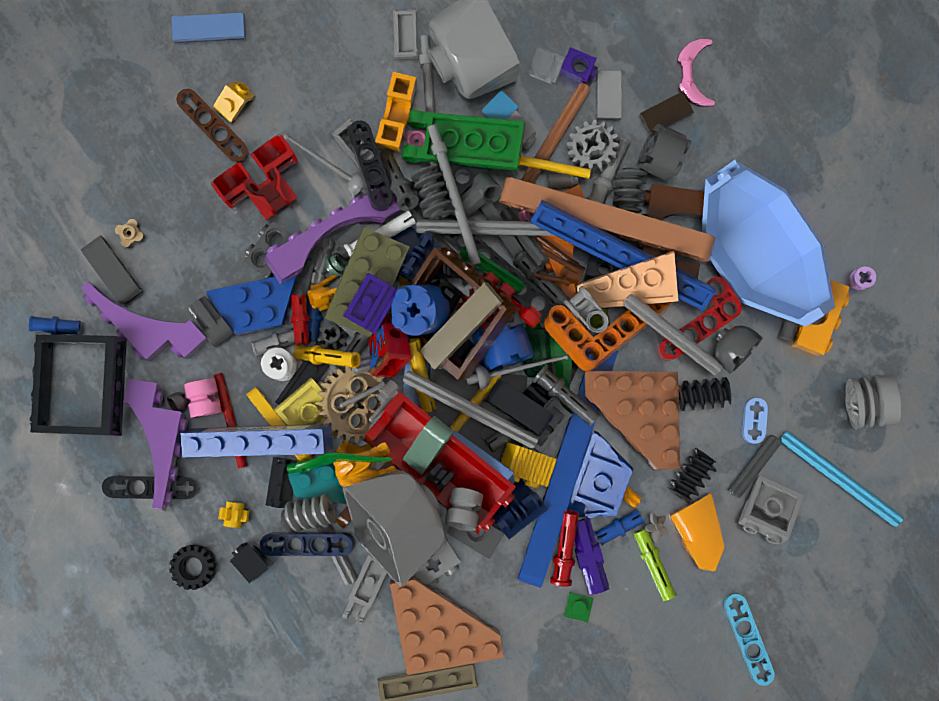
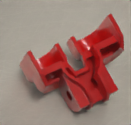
(271, 194)

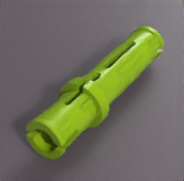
(655, 565)

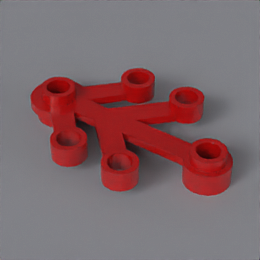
(528, 315)

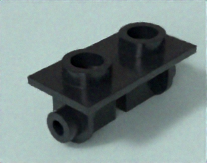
(279, 485)

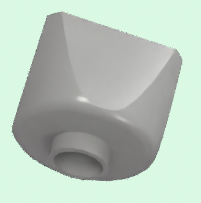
(472, 48)
(396, 522)

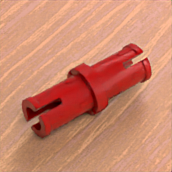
(300, 319)

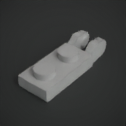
(365, 588)

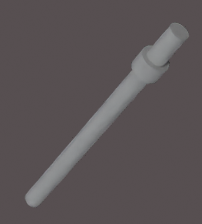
(426, 63)
(439, 149)

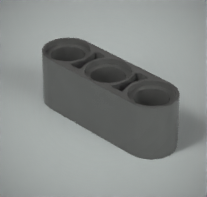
(111, 270)

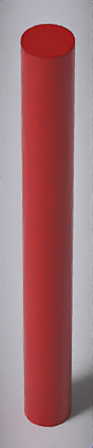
(228, 412)

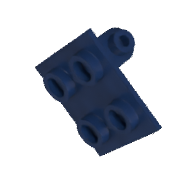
(419, 249)
(521, 511)

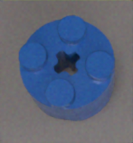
(419, 309)
(509, 348)

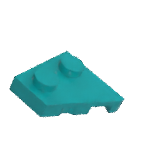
(316, 483)

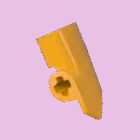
(700, 532)

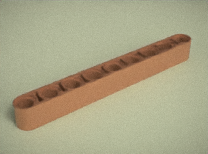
(612, 220)

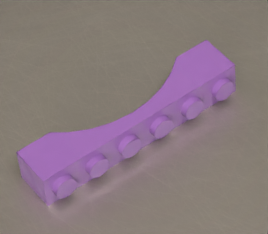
(288, 259)

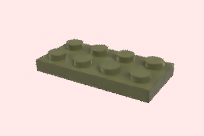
(371, 254)

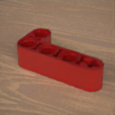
(716, 312)

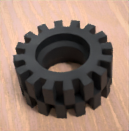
(180, 575)

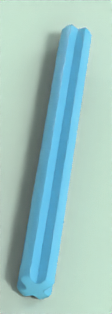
(841, 478)

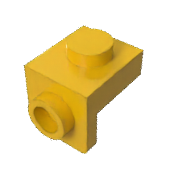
(233, 100)

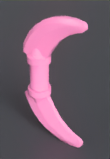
(687, 86)

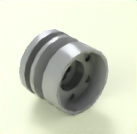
(873, 401)

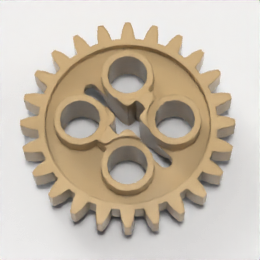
(341, 387)

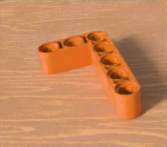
(594, 345)

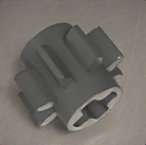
(332, 330)

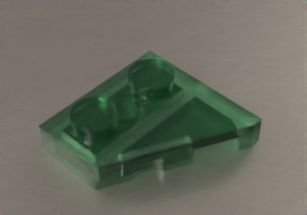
(540, 344)

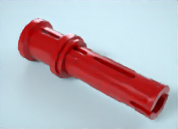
(564, 559)

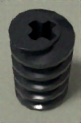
(705, 393)
(693, 475)

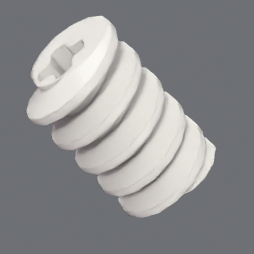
(269, 364)

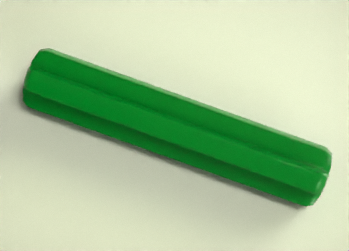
(488, 265)

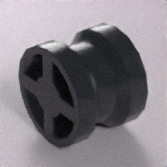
(440, 476)

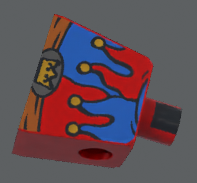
(388, 350)

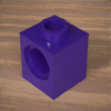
(575, 56)

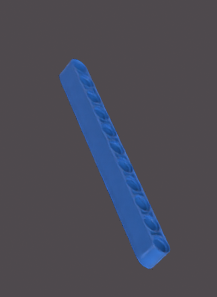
(560, 489)

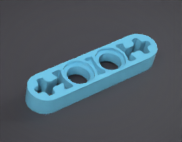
(745, 640)

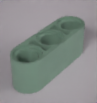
(428, 445)

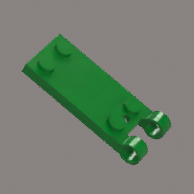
(469, 140)

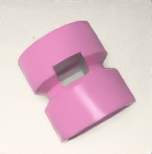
(202, 398)

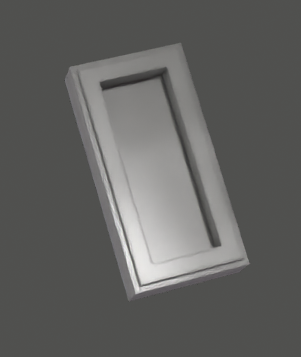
(405, 34)
(609, 95)

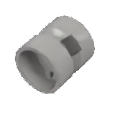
(464, 508)

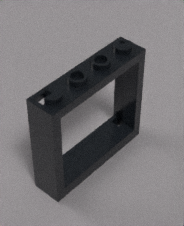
(112, 384)

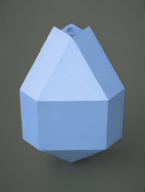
(765, 246)

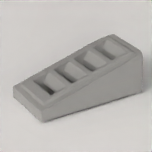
(342, 143)

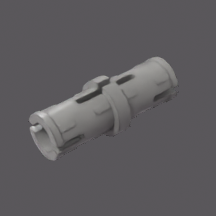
(275, 341)

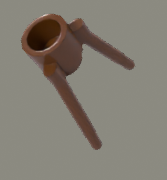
(571, 269)

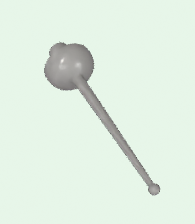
(355, 182)
(483, 377)

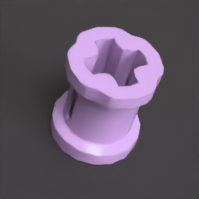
(870, 278)

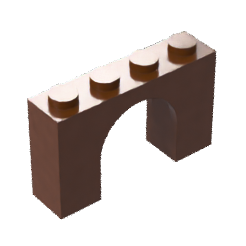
(668, 202)

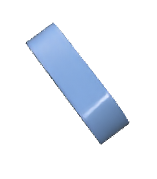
(761, 420)

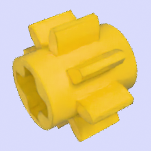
(233, 514)

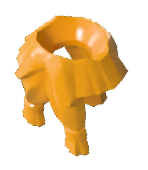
(354, 472)

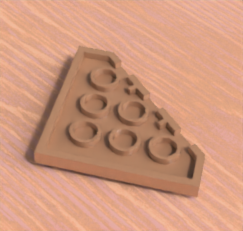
(643, 409)
(438, 632)

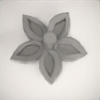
(656, 527)

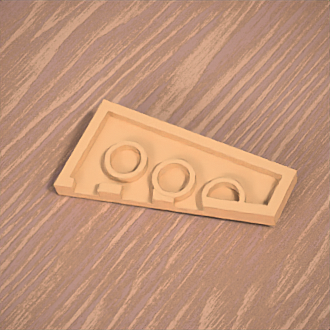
(649, 281)

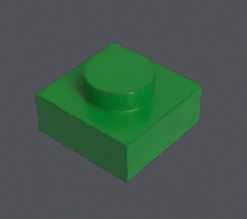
(578, 607)

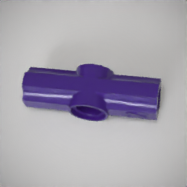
(590, 558)

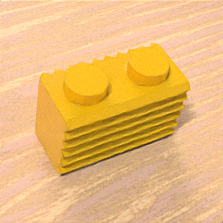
(528, 465)

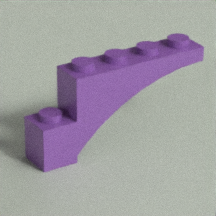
(147, 334)
(163, 435)

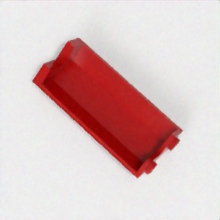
(400, 427)

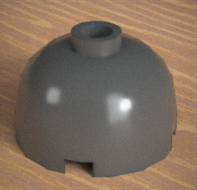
(735, 346)

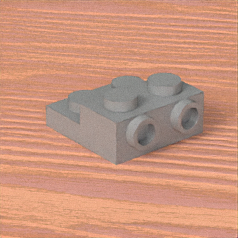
(771, 510)

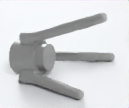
(386, 394)

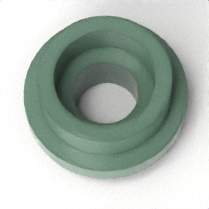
(335, 264)

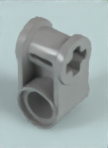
(586, 309)

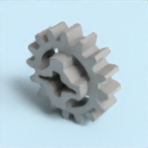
(590, 136)

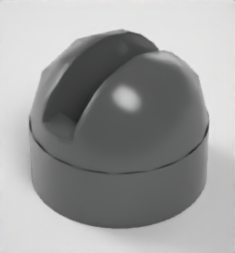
(177, 401)

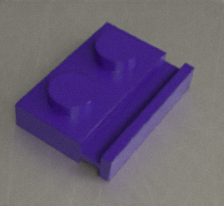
(370, 303)

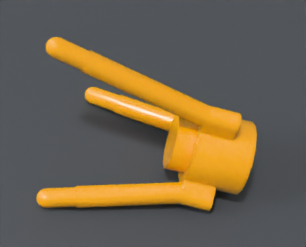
(319, 295)

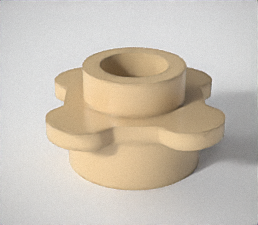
(135, 235)

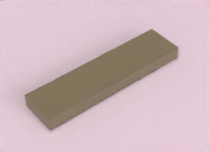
(461, 325)
(427, 683)

